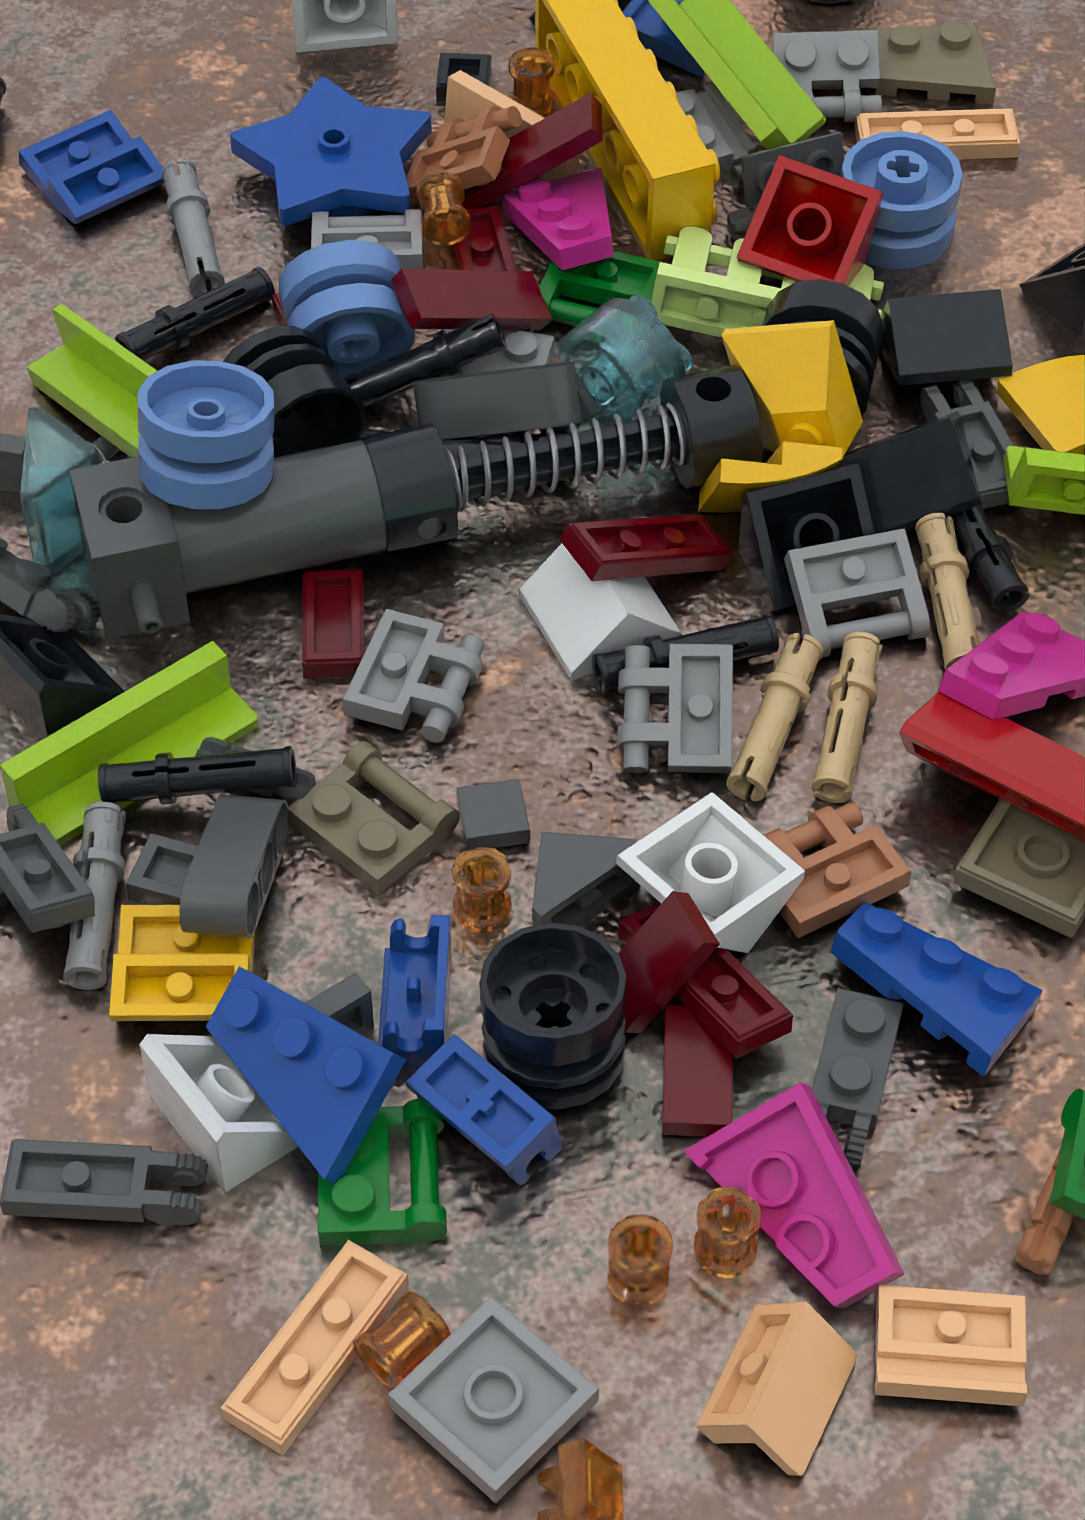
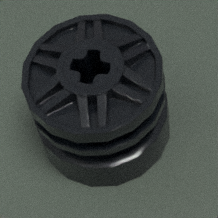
(855, 319)
(310, 395)
(555, 1013)

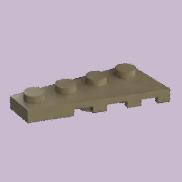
(934, 60)

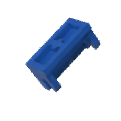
(416, 991)
(486, 1108)

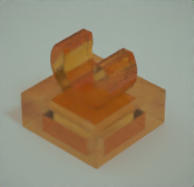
(586, 1484)

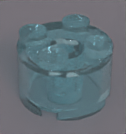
(624, 357)

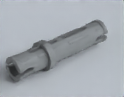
(189, 212)
(101, 868)

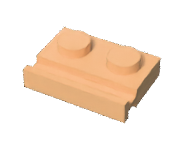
(950, 1345)

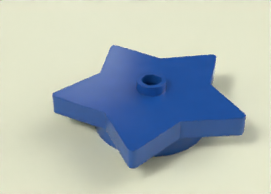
(335, 154)

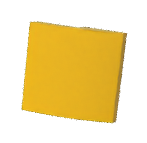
(1050, 402)
(790, 461)
(169, 971)

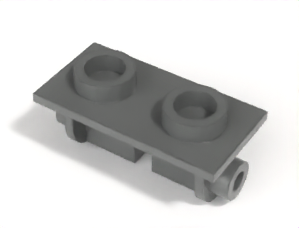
(755, 168)

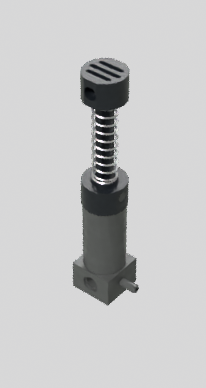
(375, 498)

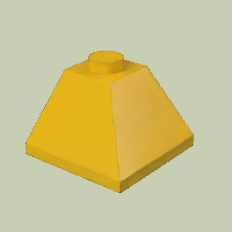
(797, 382)

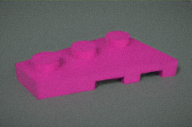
(564, 217)
(1018, 668)
(805, 1193)

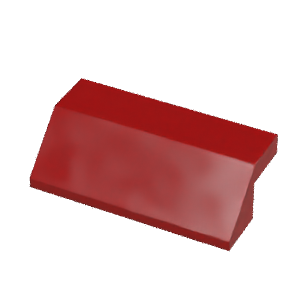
(1001, 760)

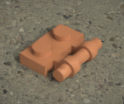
(466, 149)
(843, 873)

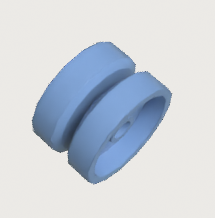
(919, 196)
(347, 303)
(206, 434)

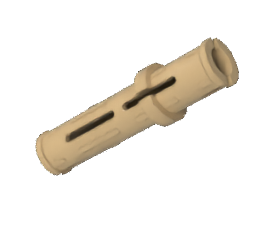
(945, 575)
(783, 695)
(851, 696)

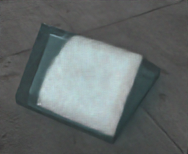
(48, 490)

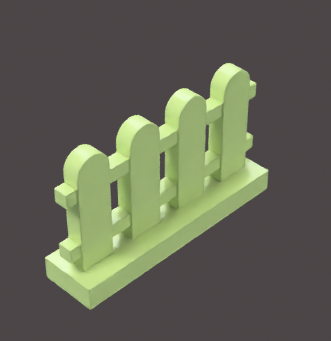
(712, 302)

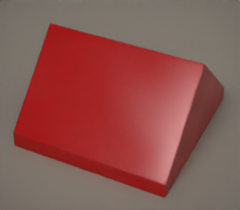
(811, 224)

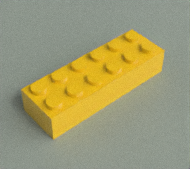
(649, 145)

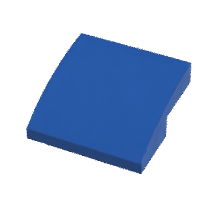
(91, 167)

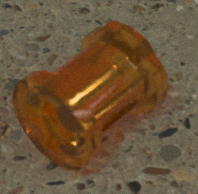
(531, 79)
(444, 217)
(481, 883)
(742, 1223)
(640, 1261)
(401, 1340)

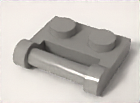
(395, 232)
(854, 574)

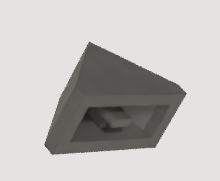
(578, 877)

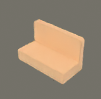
(780, 1384)

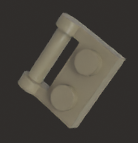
(359, 831)

